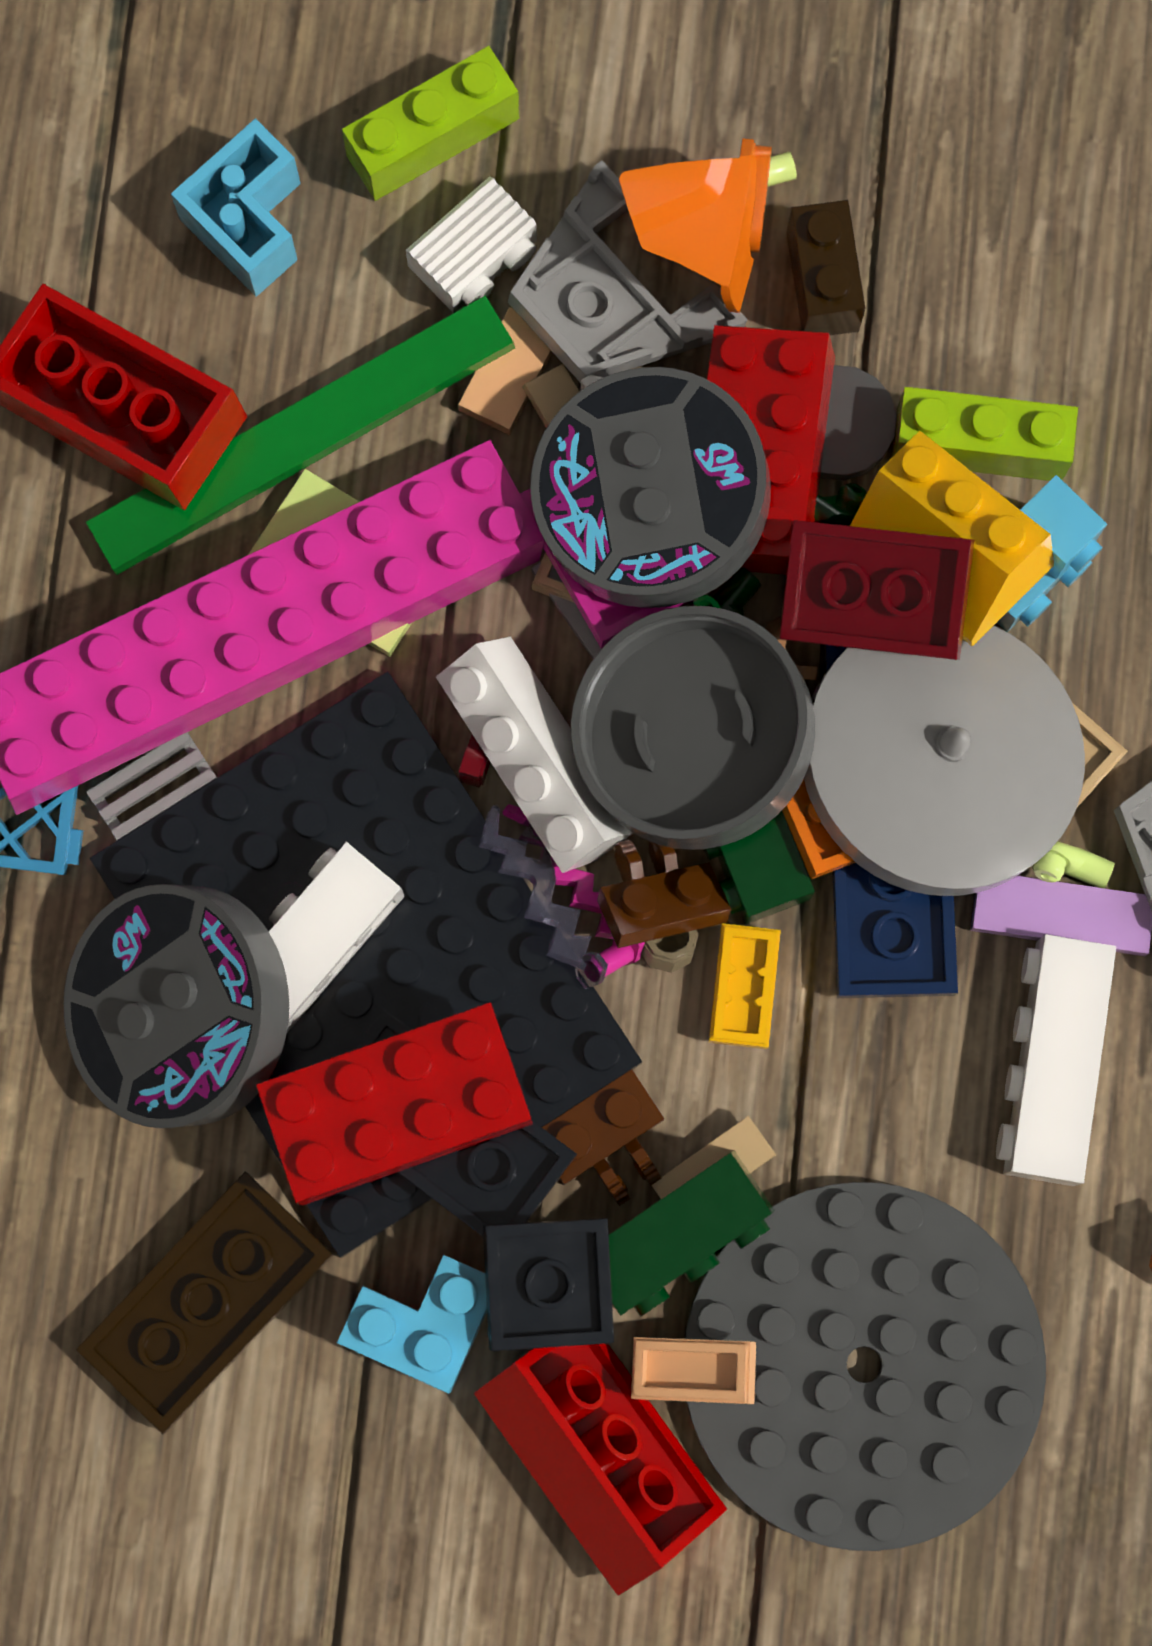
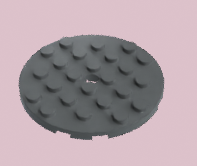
(954, 1385)

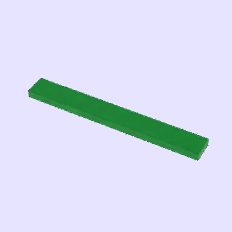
(309, 432)

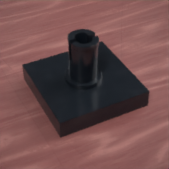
(548, 1284)

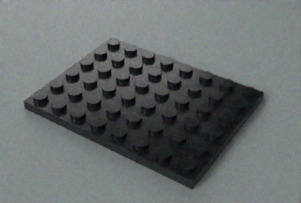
(450, 945)

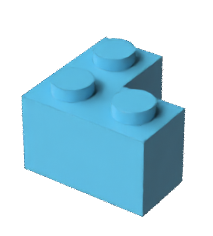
(231, 202)
(1074, 544)
(427, 1341)

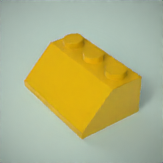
(939, 496)

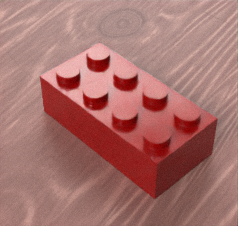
(785, 391)
(116, 396)
(394, 1104)

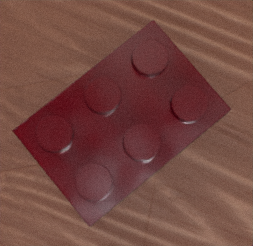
(877, 589)

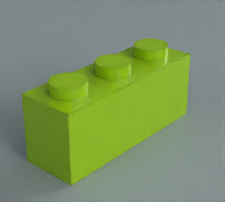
(431, 123)
(991, 432)

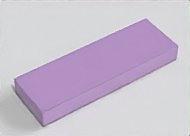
(1093, 914)

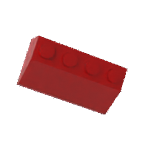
(602, 1458)

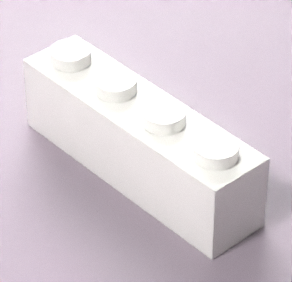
(530, 750)
(329, 922)
(1058, 1060)

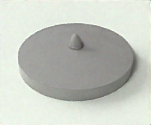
(945, 765)

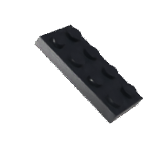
(493, 1179)

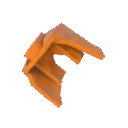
(704, 214)

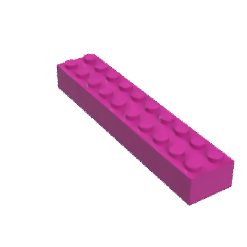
(260, 624)

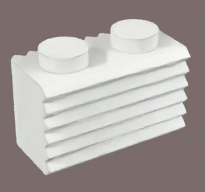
(473, 246)

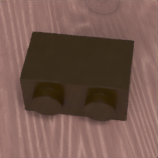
(825, 268)

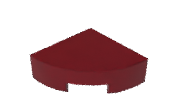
(474, 764)

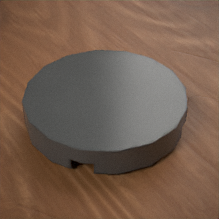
(858, 424)

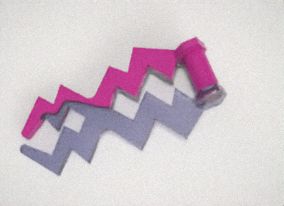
(544, 875)

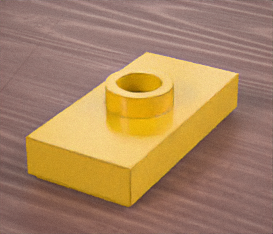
(744, 986)

